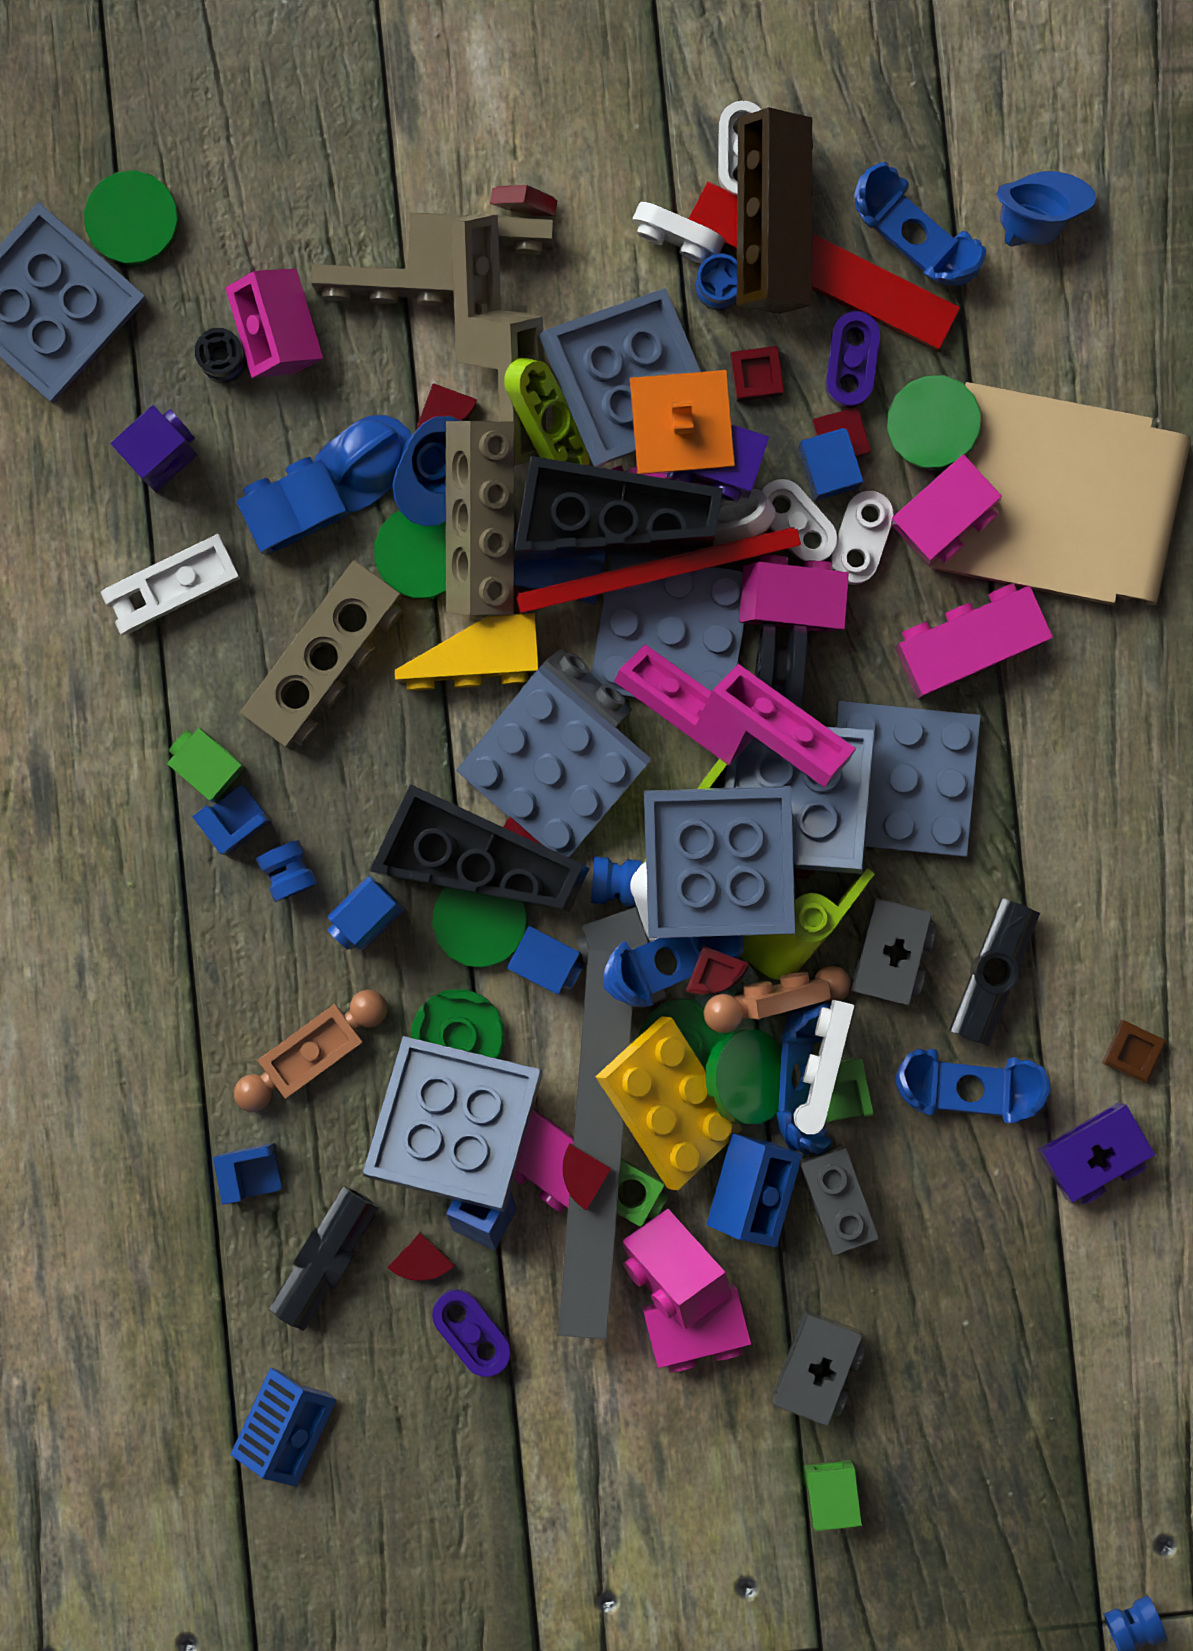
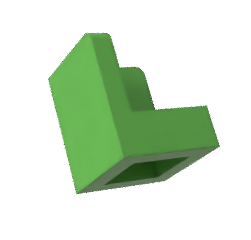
(850, 1092)
(833, 1495)

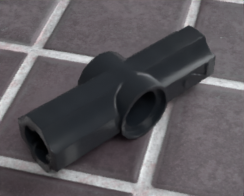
(1006, 941)
(324, 1258)

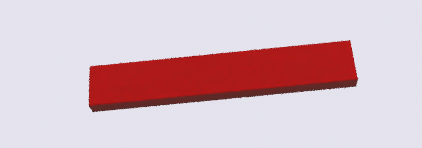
(847, 278)
(658, 569)

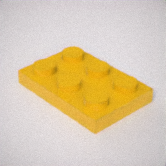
(666, 1103)

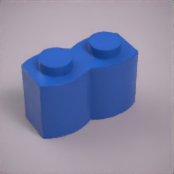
(291, 506)
(363, 915)

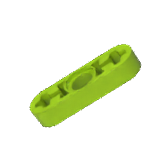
(531, 409)

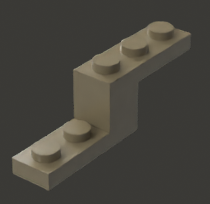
(429, 262)
(484, 331)

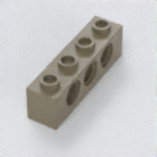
(479, 517)
(353, 590)

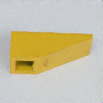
(488, 649)

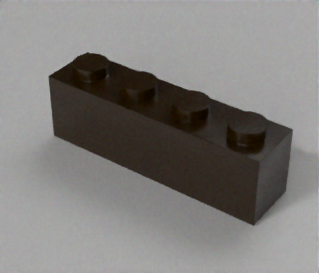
(774, 211)

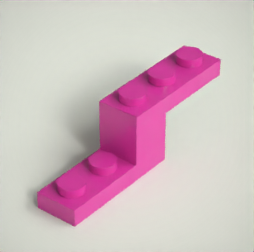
(735, 715)

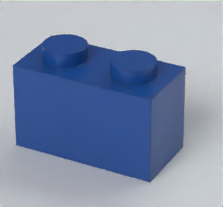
(754, 1190)

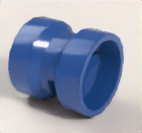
(720, 272)
(290, 881)
(613, 881)
(1135, 1626)

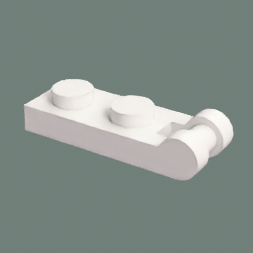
(171, 584)
(823, 1069)

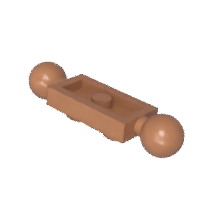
(762, 999)
(310, 1051)

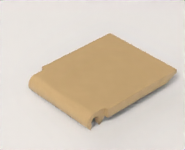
(1081, 498)

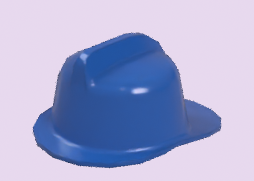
(1041, 206)
(365, 459)
(421, 474)

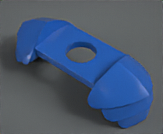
(885, 208)
(633, 973)
(797, 1045)
(1008, 1092)

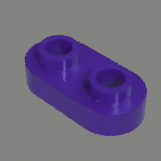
(852, 361)
(470, 1332)

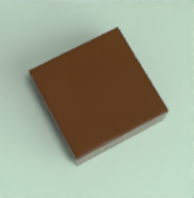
(1134, 1051)

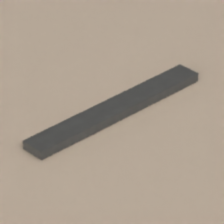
(598, 1133)

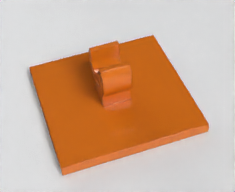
(682, 422)

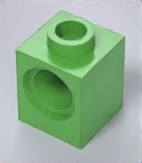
(205, 764)
(653, 1199)

